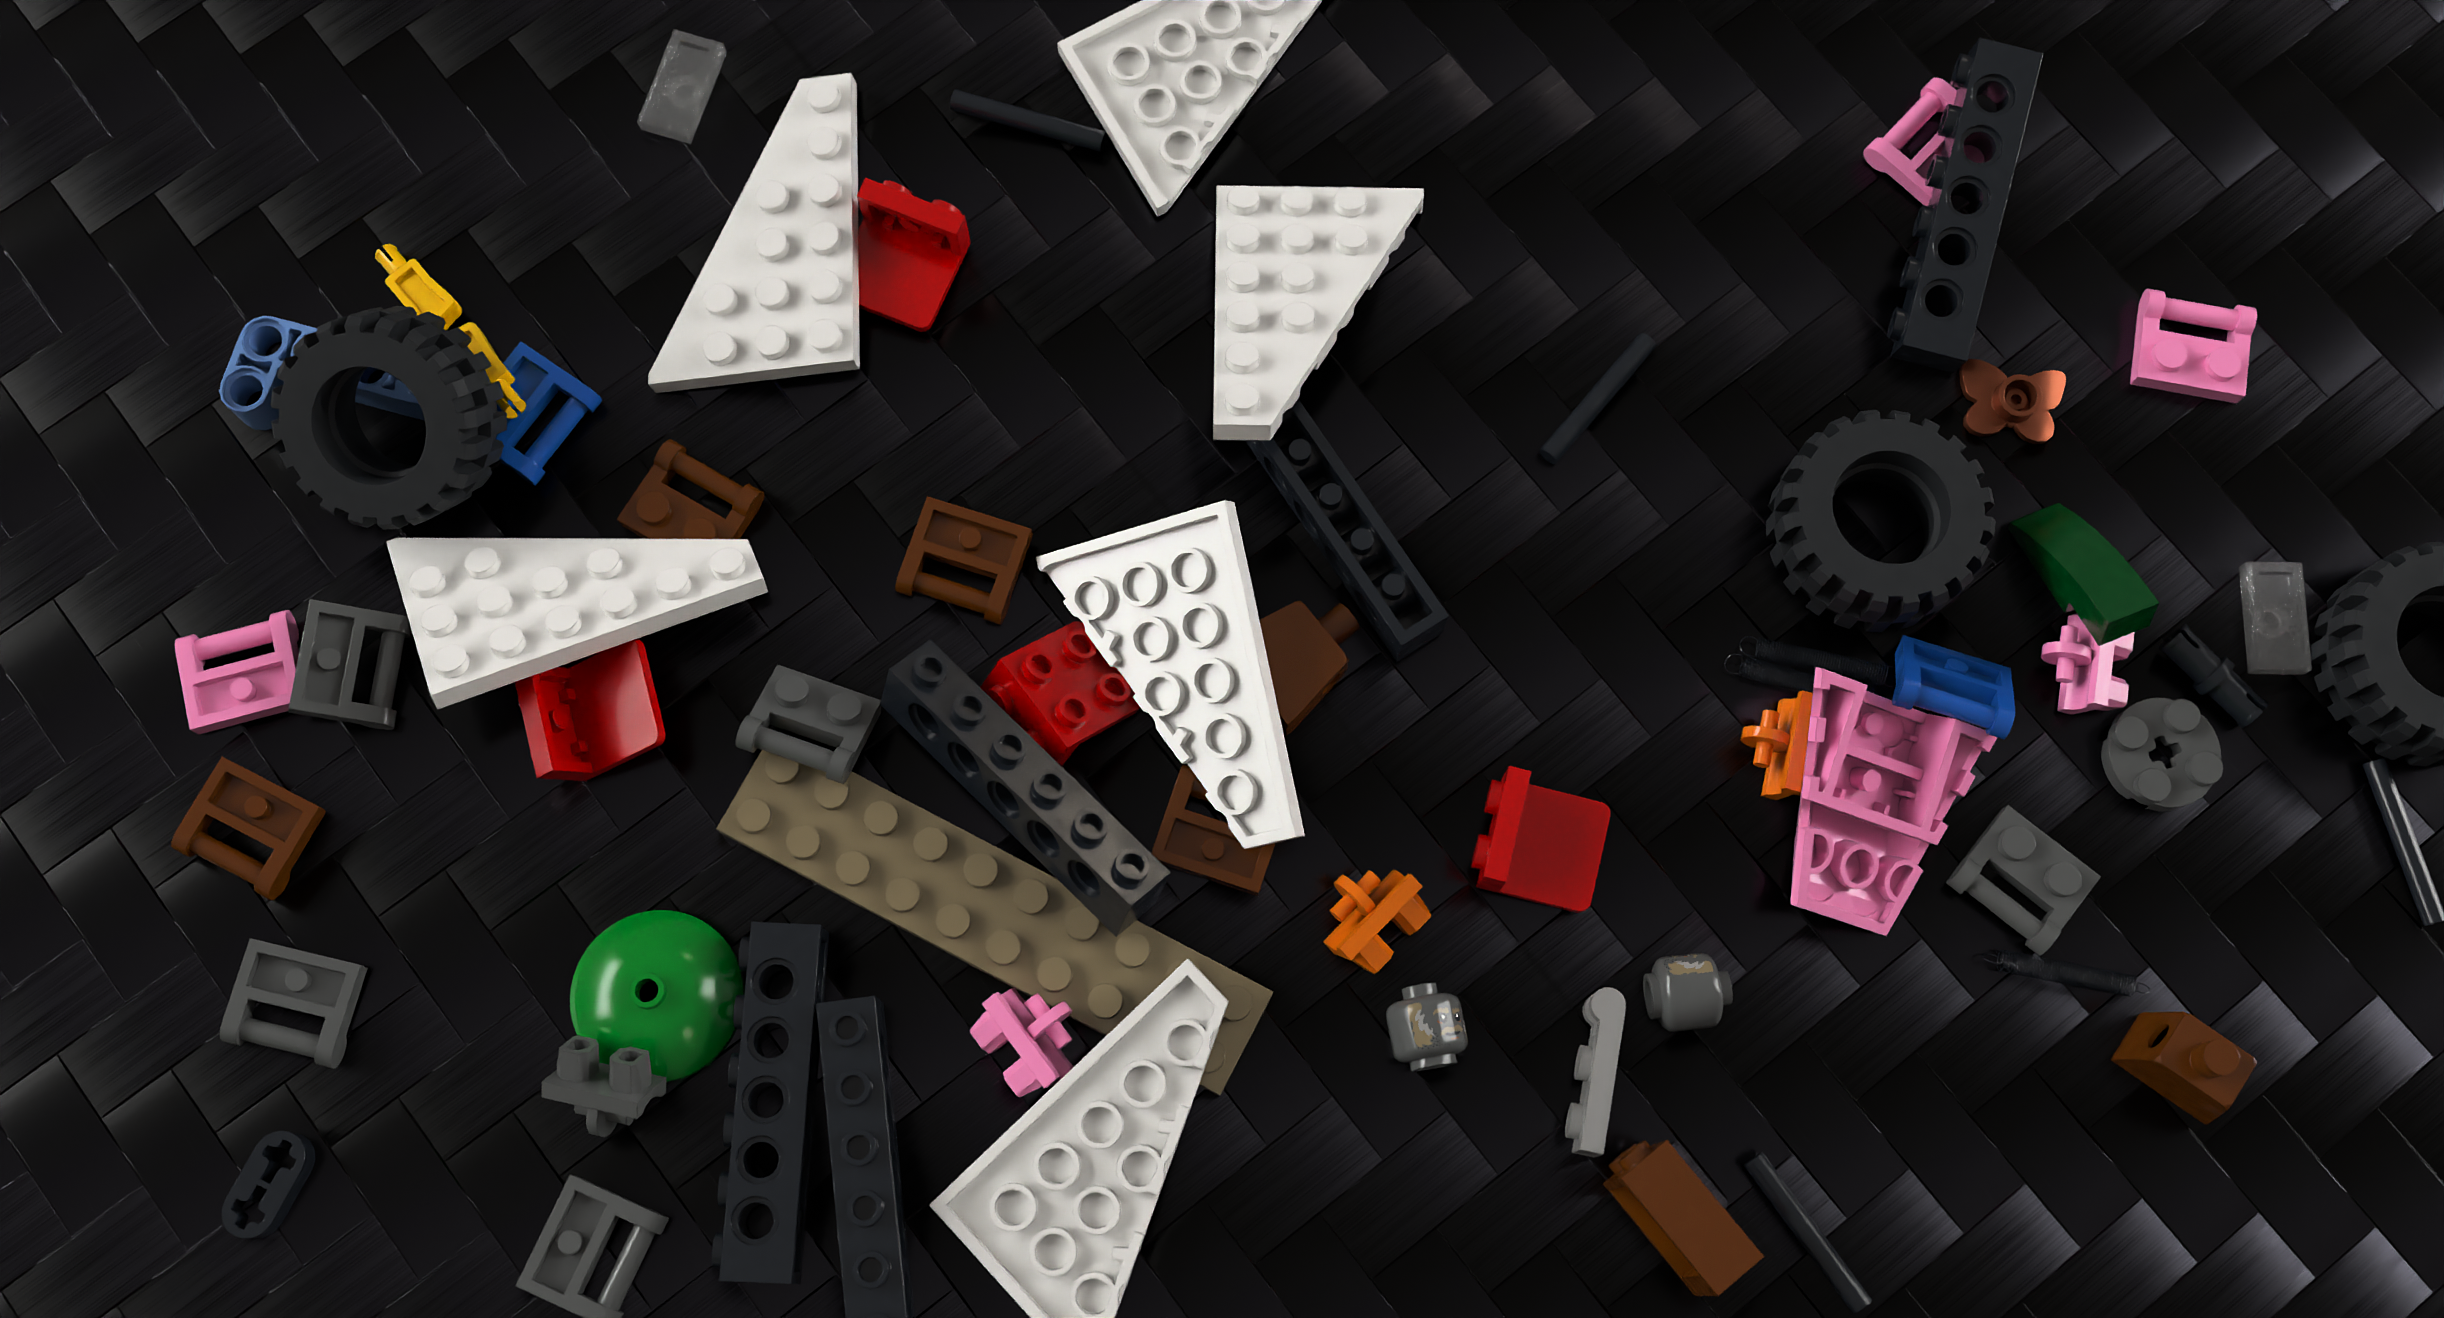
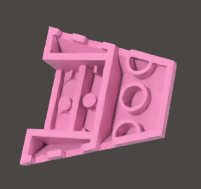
(1873, 800)

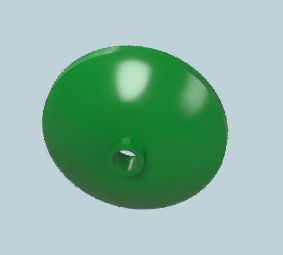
(695, 999)

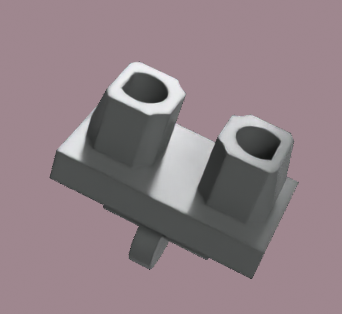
(602, 1090)

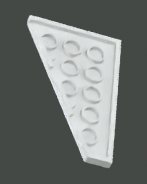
(1177, 77)
(786, 265)
(1287, 284)
(527, 605)
(1186, 634)
(1078, 1176)

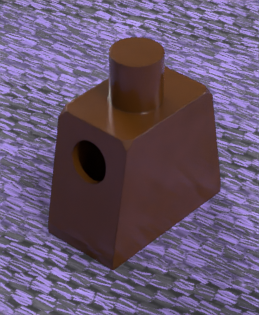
(1305, 656)
(2189, 1065)

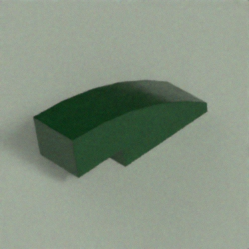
(2085, 573)

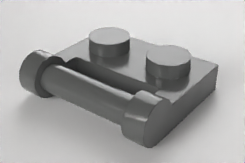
(331, 659)
(813, 711)
(2031, 865)
(297, 983)
(574, 1243)

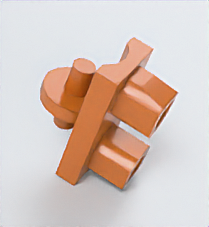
(1781, 745)
(1367, 909)

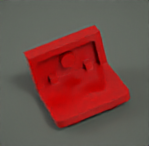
(907, 253)
(1061, 690)
(591, 714)
(1541, 843)

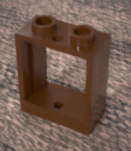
(1681, 1217)

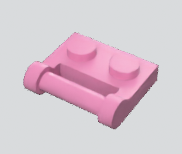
(1885, 152)
(2190, 362)
(242, 688)

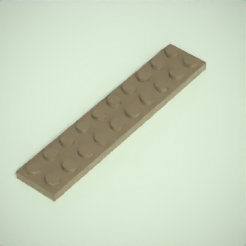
(973, 900)

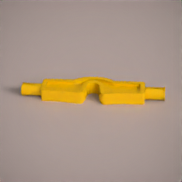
(421, 292)

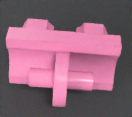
(2087, 669)
(1034, 1034)

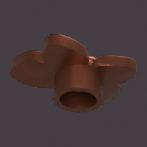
(2010, 402)

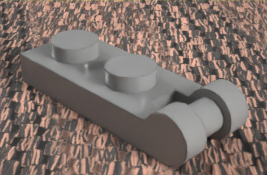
(1597, 1069)

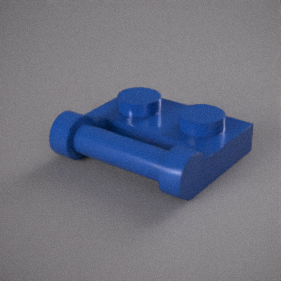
(537, 384)
(1954, 685)

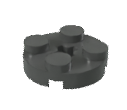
(2194, 748)

